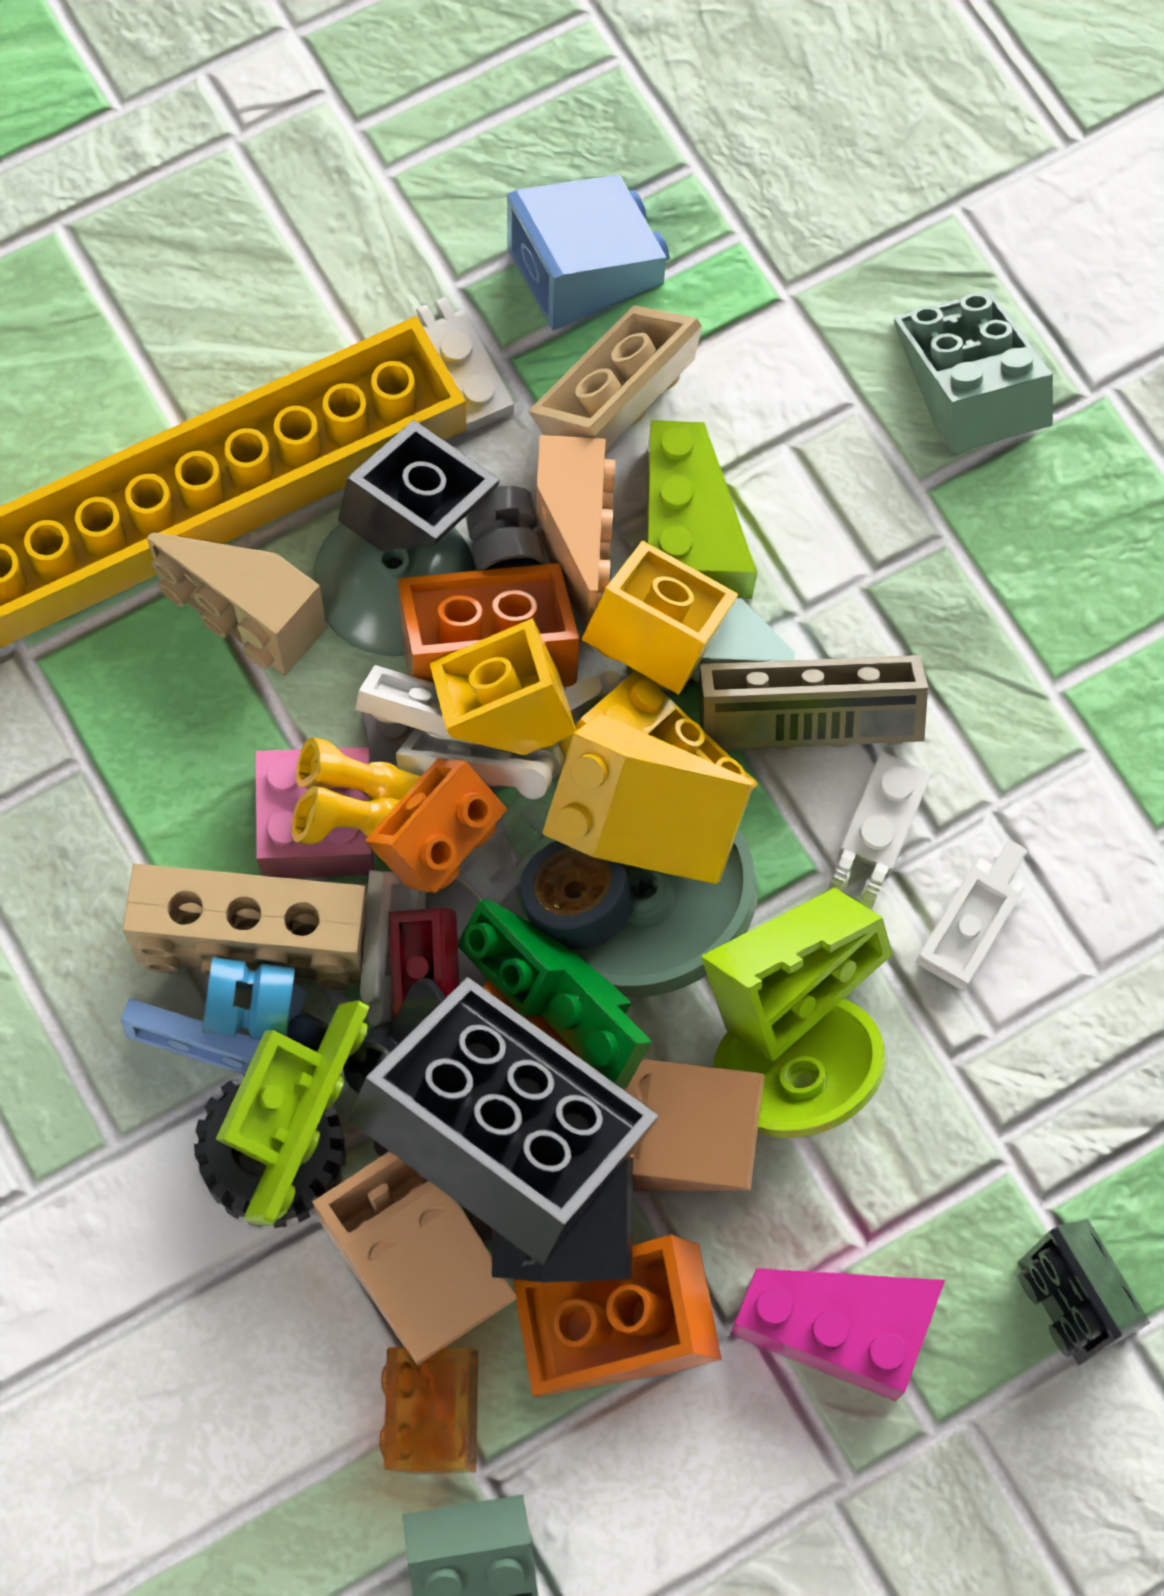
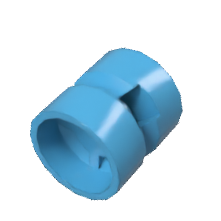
(269, 1000)

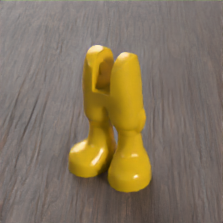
(322, 810)

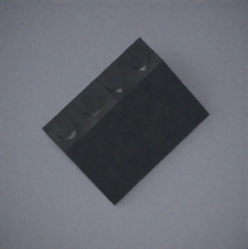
(502, 1118)

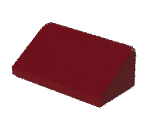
(422, 947)

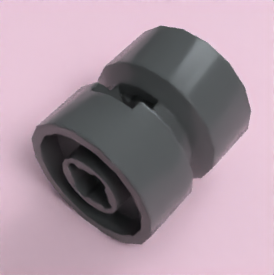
(505, 530)

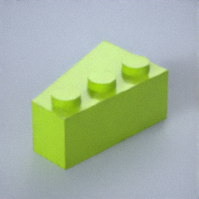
(692, 508)
(795, 969)

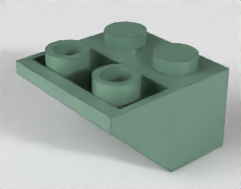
(471, 1550)

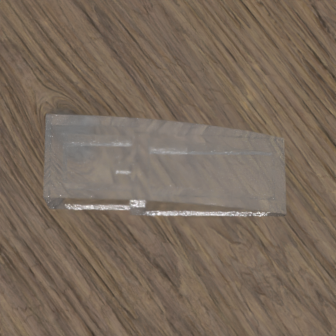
(498, 864)

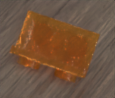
(430, 1412)

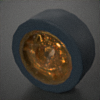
(580, 921)

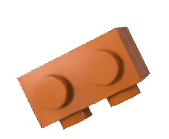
(437, 825)

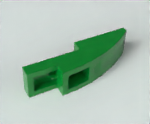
(559, 986)

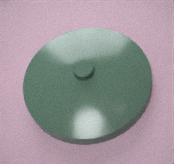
(676, 924)

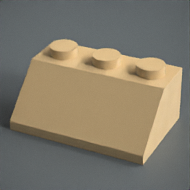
(619, 376)

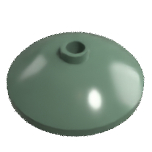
(363, 594)

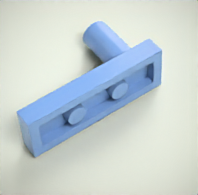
(185, 1035)

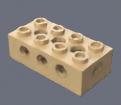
(202, 914)

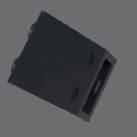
(1080, 1291)

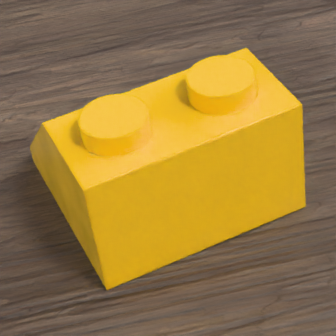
(658, 617)
(504, 692)

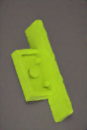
(283, 1102)

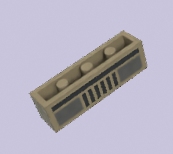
(814, 702)

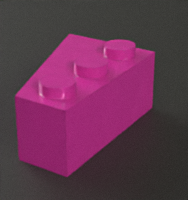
(841, 1323)

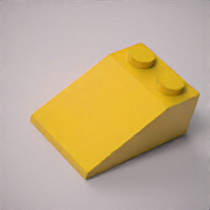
(646, 803)

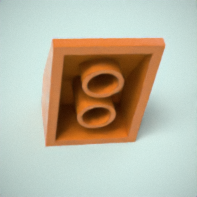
(620, 1329)

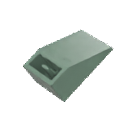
(976, 371)

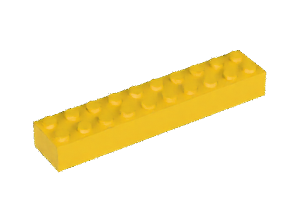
(217, 474)

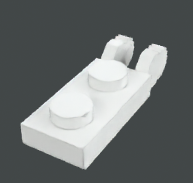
(881, 823)

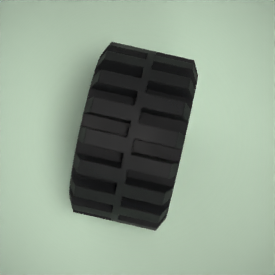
(236, 1188)

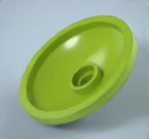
(835, 1060)

